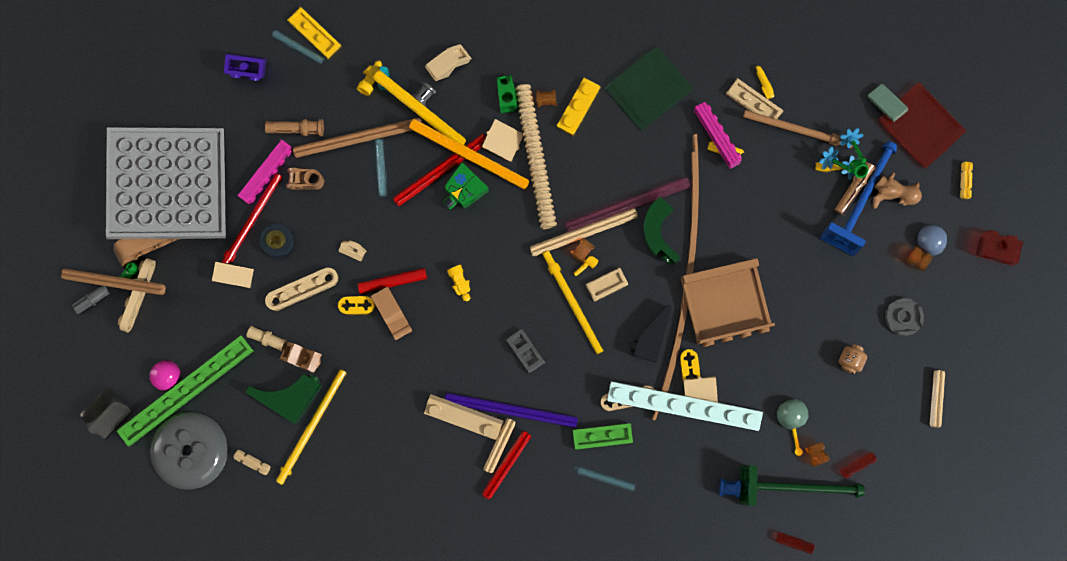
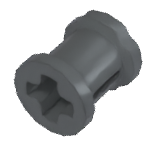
(429, 91)

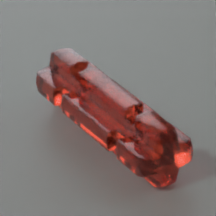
(858, 465)
(795, 543)

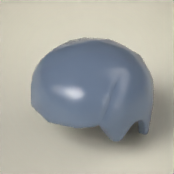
(932, 239)

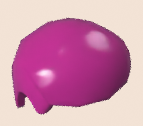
(164, 375)

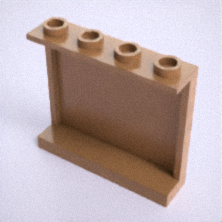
(726, 302)

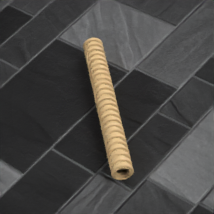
(535, 156)

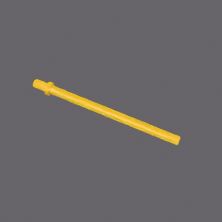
(286, 470)

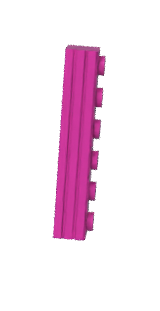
(717, 135)
(264, 173)

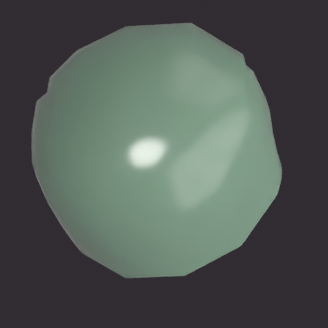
(792, 414)

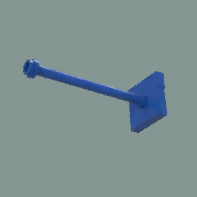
(843, 238)

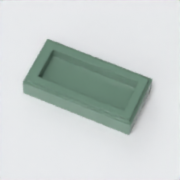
(888, 102)

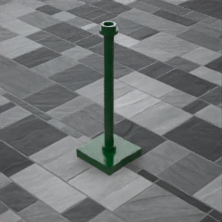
(750, 485)

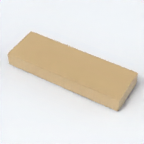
(753, 100)

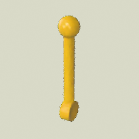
(798, 451)

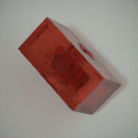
(988, 248)

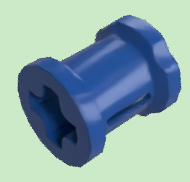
(730, 488)

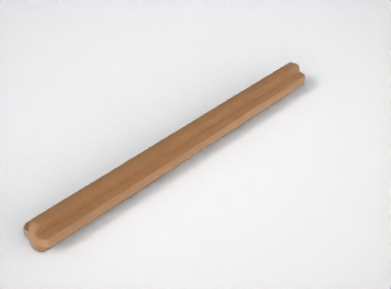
(353, 138)

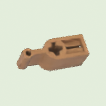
(391, 313)

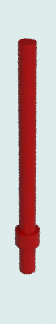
(229, 255)

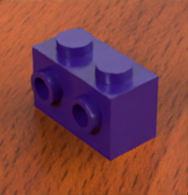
(245, 65)

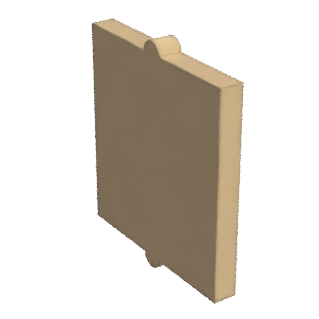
(502, 140)
(701, 388)

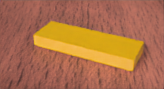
(314, 33)

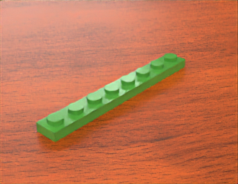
(185, 391)

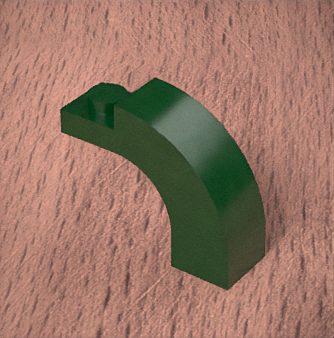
(652, 231)

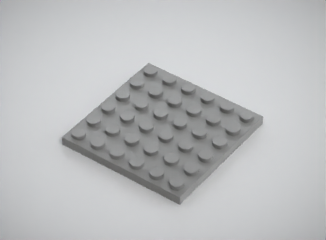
(165, 183)

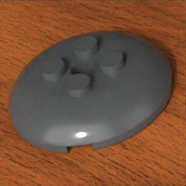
(207, 454)

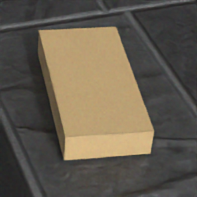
(232, 274)
(607, 284)

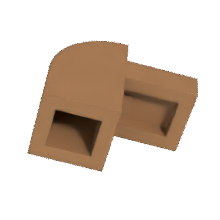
(301, 357)

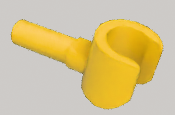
(590, 261)

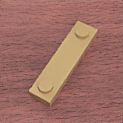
(463, 417)

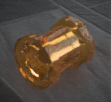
(546, 98)
(582, 250)

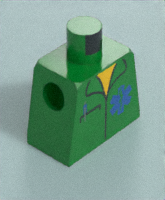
(464, 188)

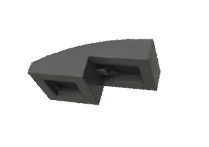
(525, 351)

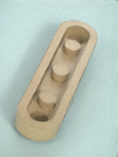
(301, 289)
(134, 302)

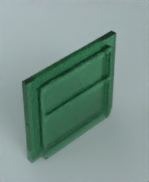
(649, 88)

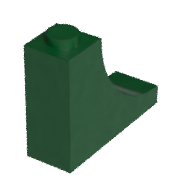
(292, 401)

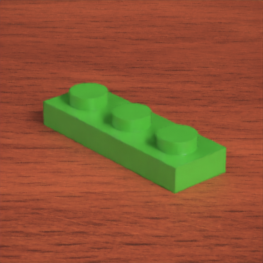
(602, 436)

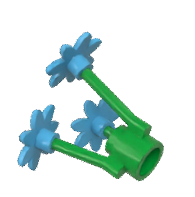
(856, 166)

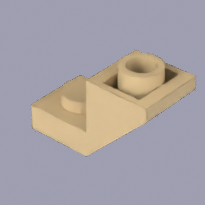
(446, 62)

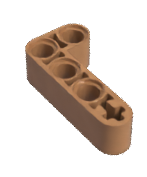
(130, 249)

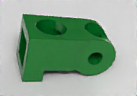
(506, 94)

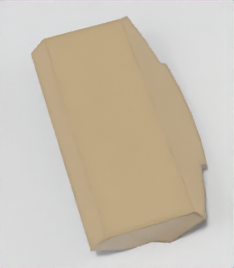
(352, 249)

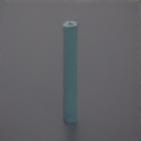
(298, 47)
(381, 167)
(606, 478)

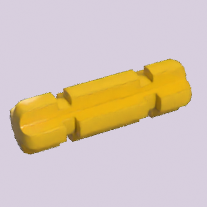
(966, 180)

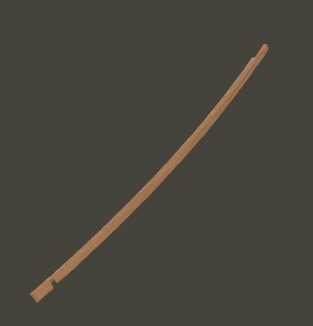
(690, 266)

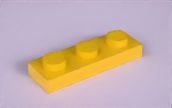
(578, 106)

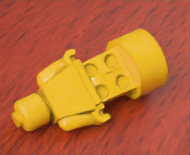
(365, 86)
(461, 286)

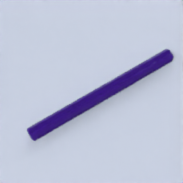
(512, 410)

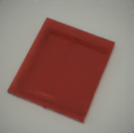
(926, 126)

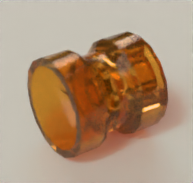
(916, 255)
(817, 454)

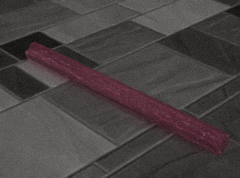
(627, 204)

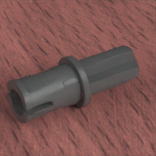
(90, 299)

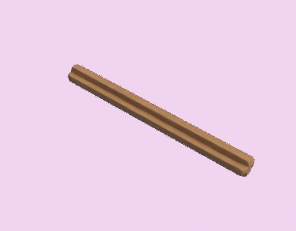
(112, 281)

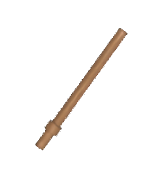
(833, 139)

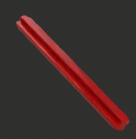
(436, 173)

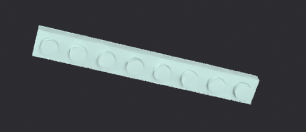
(684, 405)

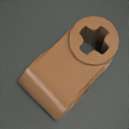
(300, 179)

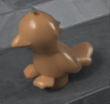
(891, 189)

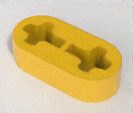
(356, 310)
(694, 364)

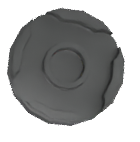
(904, 317)

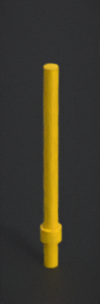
(554, 269)

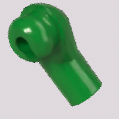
(130, 271)

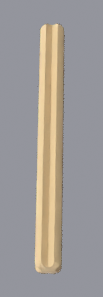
(583, 232)

